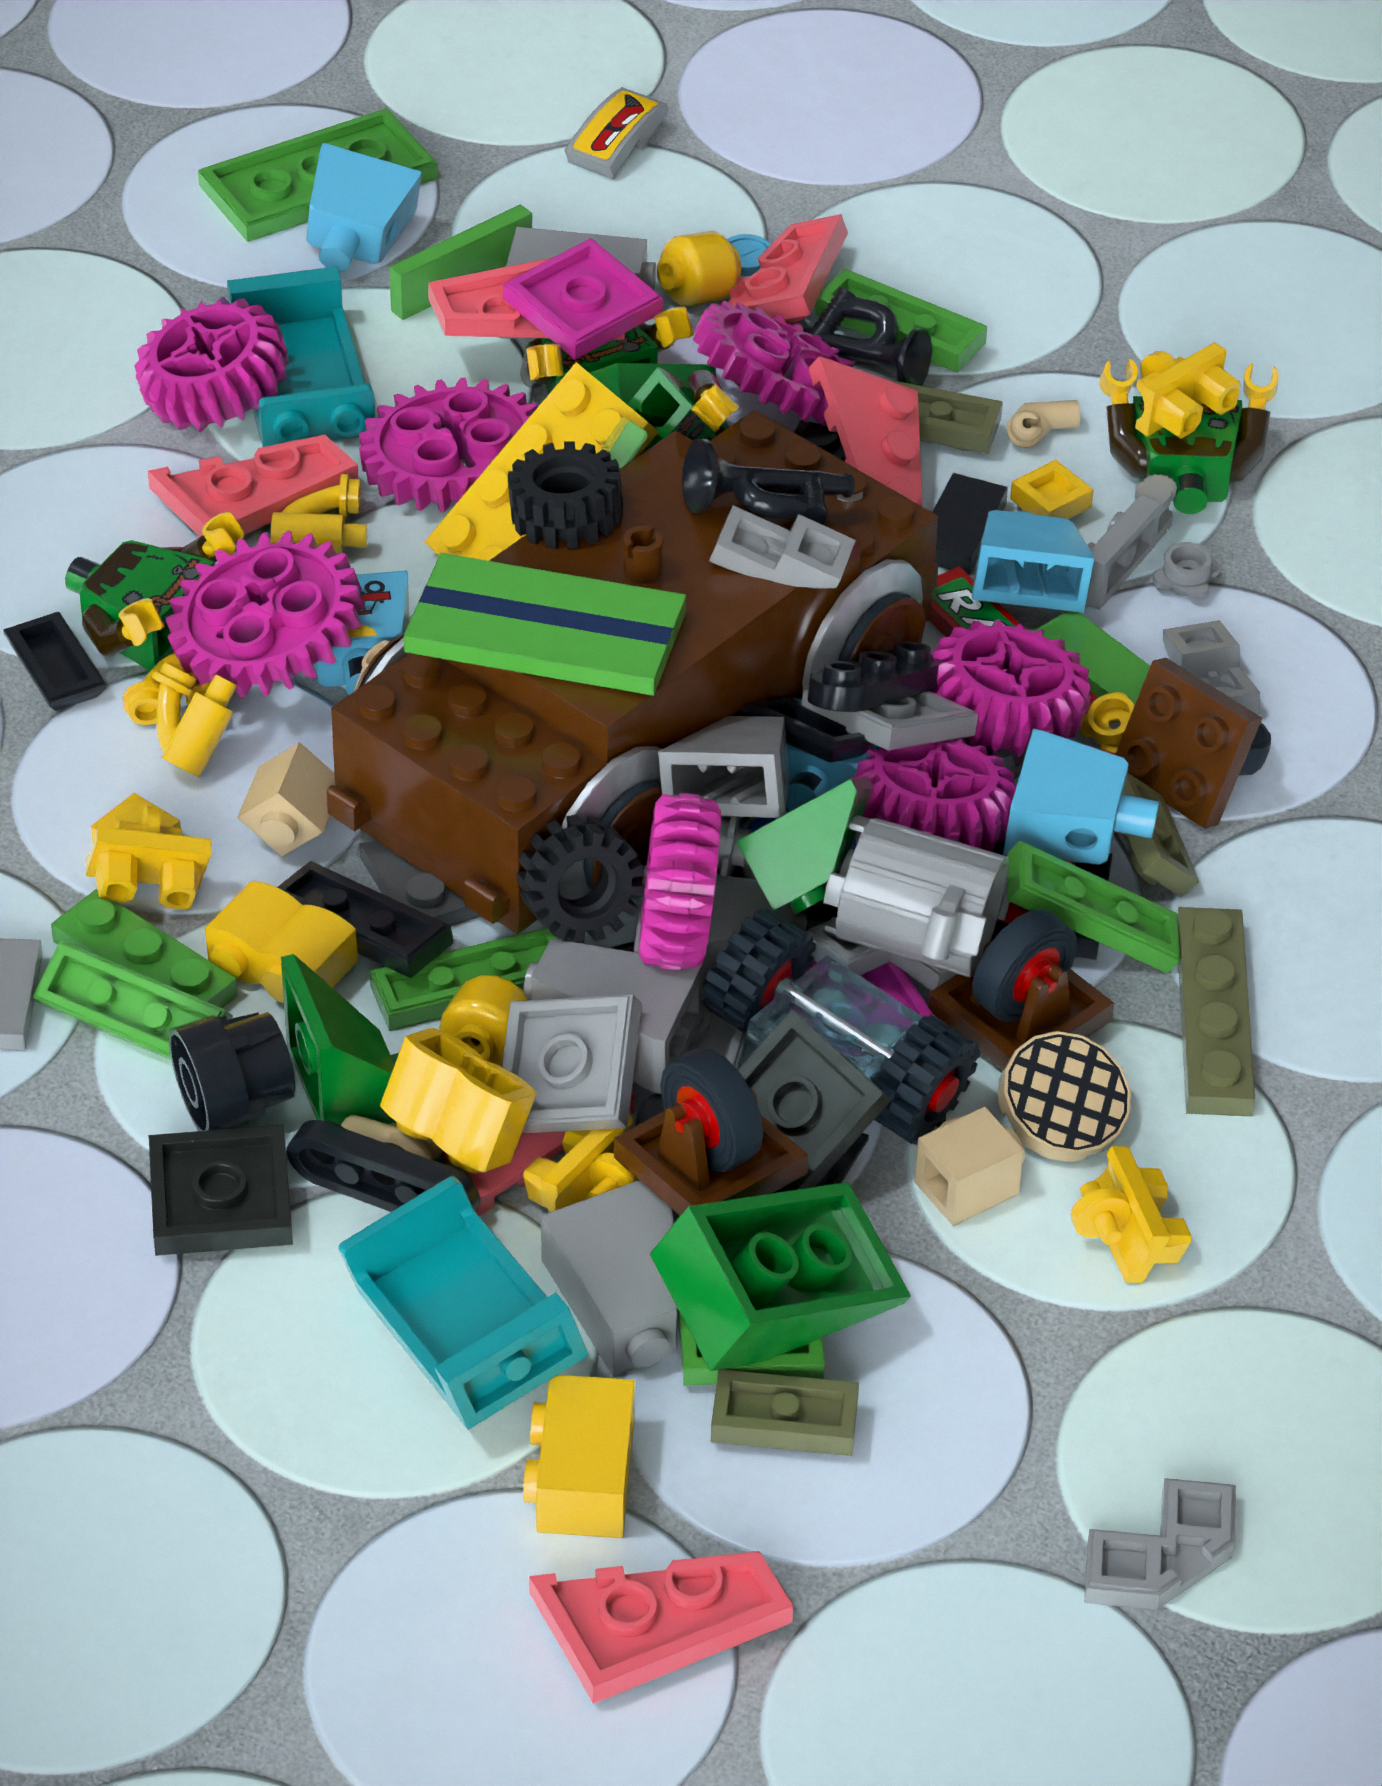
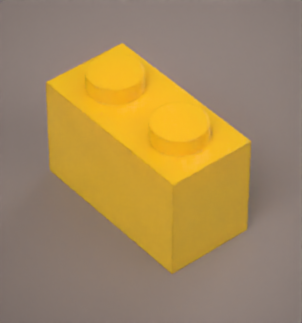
(583, 1456)

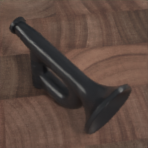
(905, 359)
(756, 488)

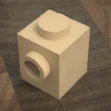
(288, 799)
(969, 1165)

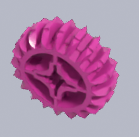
(211, 364)
(1012, 683)
(941, 791)
(680, 881)

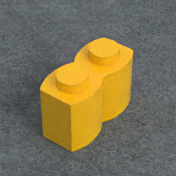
(270, 924)
(457, 1100)

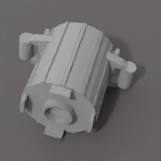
(918, 895)

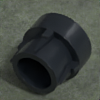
(231, 1068)

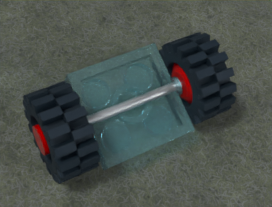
(907, 1055)

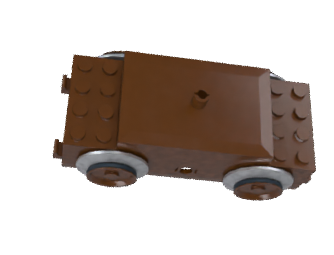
(476, 759)

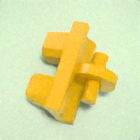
(1179, 387)
(148, 855)
(582, 1173)
(1126, 1215)

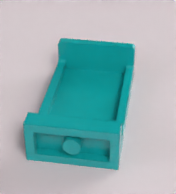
(323, 373)
(461, 1303)

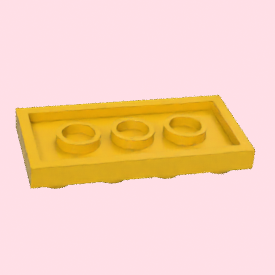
(573, 411)

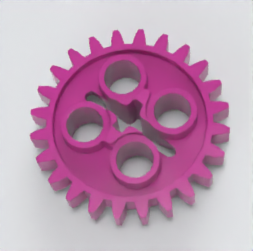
(765, 357)
(420, 460)
(265, 613)

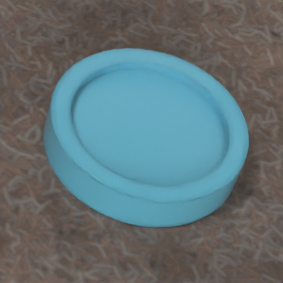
(749, 249)

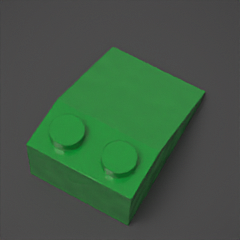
(775, 1272)

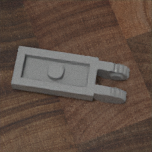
(1130, 538)

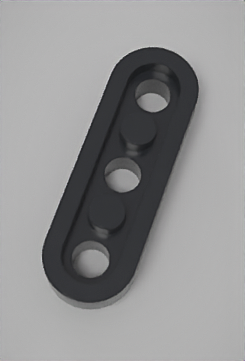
(874, 678)
(367, 1167)

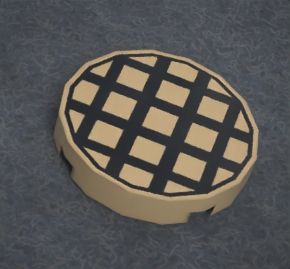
(1064, 1096)

